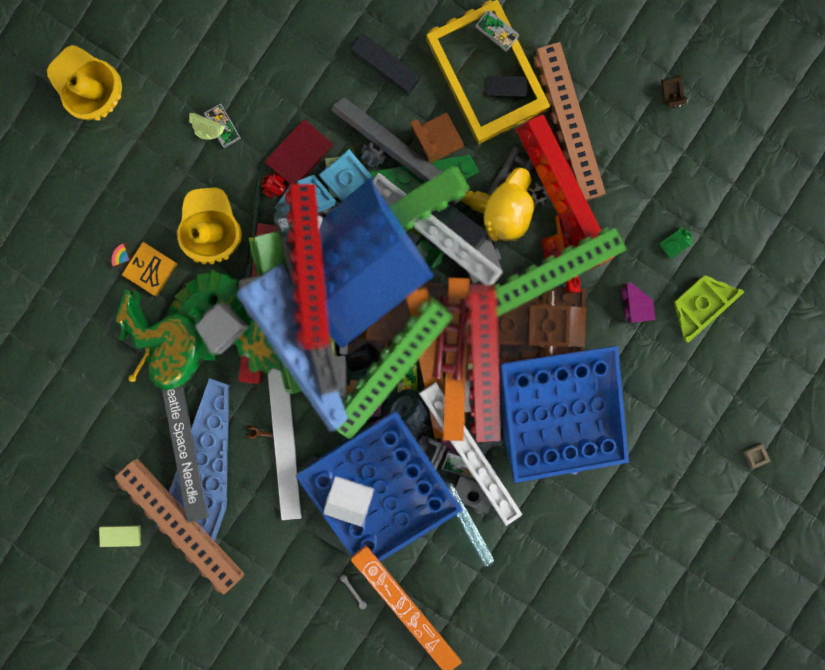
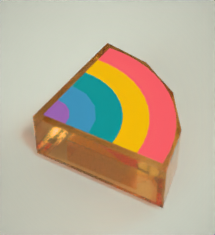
(120, 255)

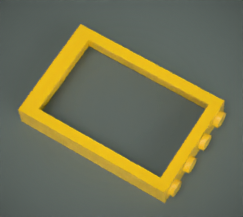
(507, 121)

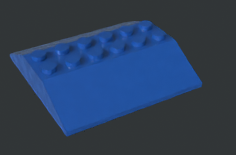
(366, 263)
(563, 413)
(407, 488)

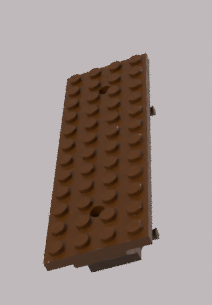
(536, 329)

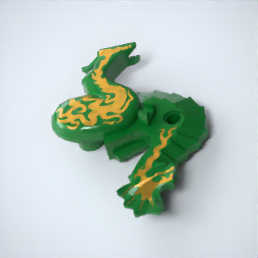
(175, 339)

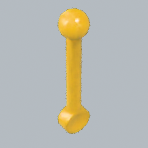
(132, 378)

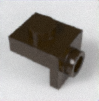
(673, 92)

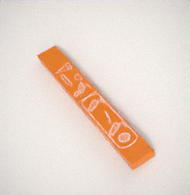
(405, 608)

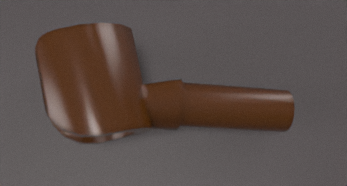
(256, 432)

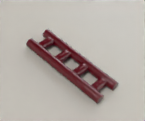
(458, 349)

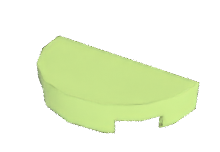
(205, 127)

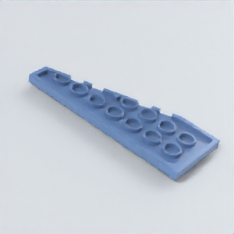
(273, 310)
(211, 448)

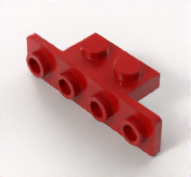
(554, 245)

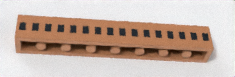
(568, 119)
(172, 520)

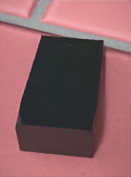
(507, 87)
(362, 357)

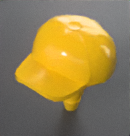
(85, 84)
(507, 209)
(208, 226)

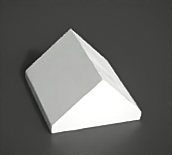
(348, 501)

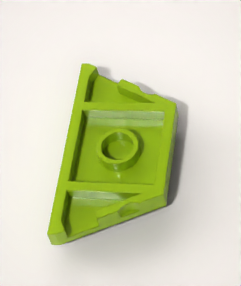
(702, 304)

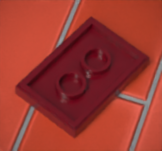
(299, 153)

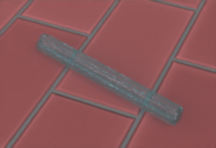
(471, 531)

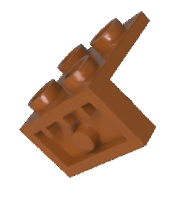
(437, 137)

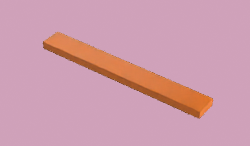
(427, 358)
(455, 389)

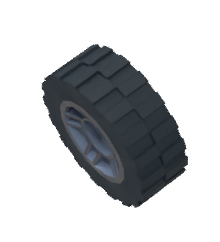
(409, 407)

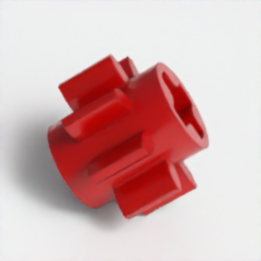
(272, 185)

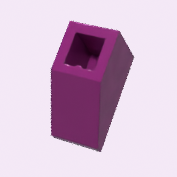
(637, 304)

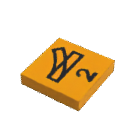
(149, 269)

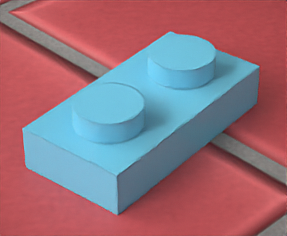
(323, 197)

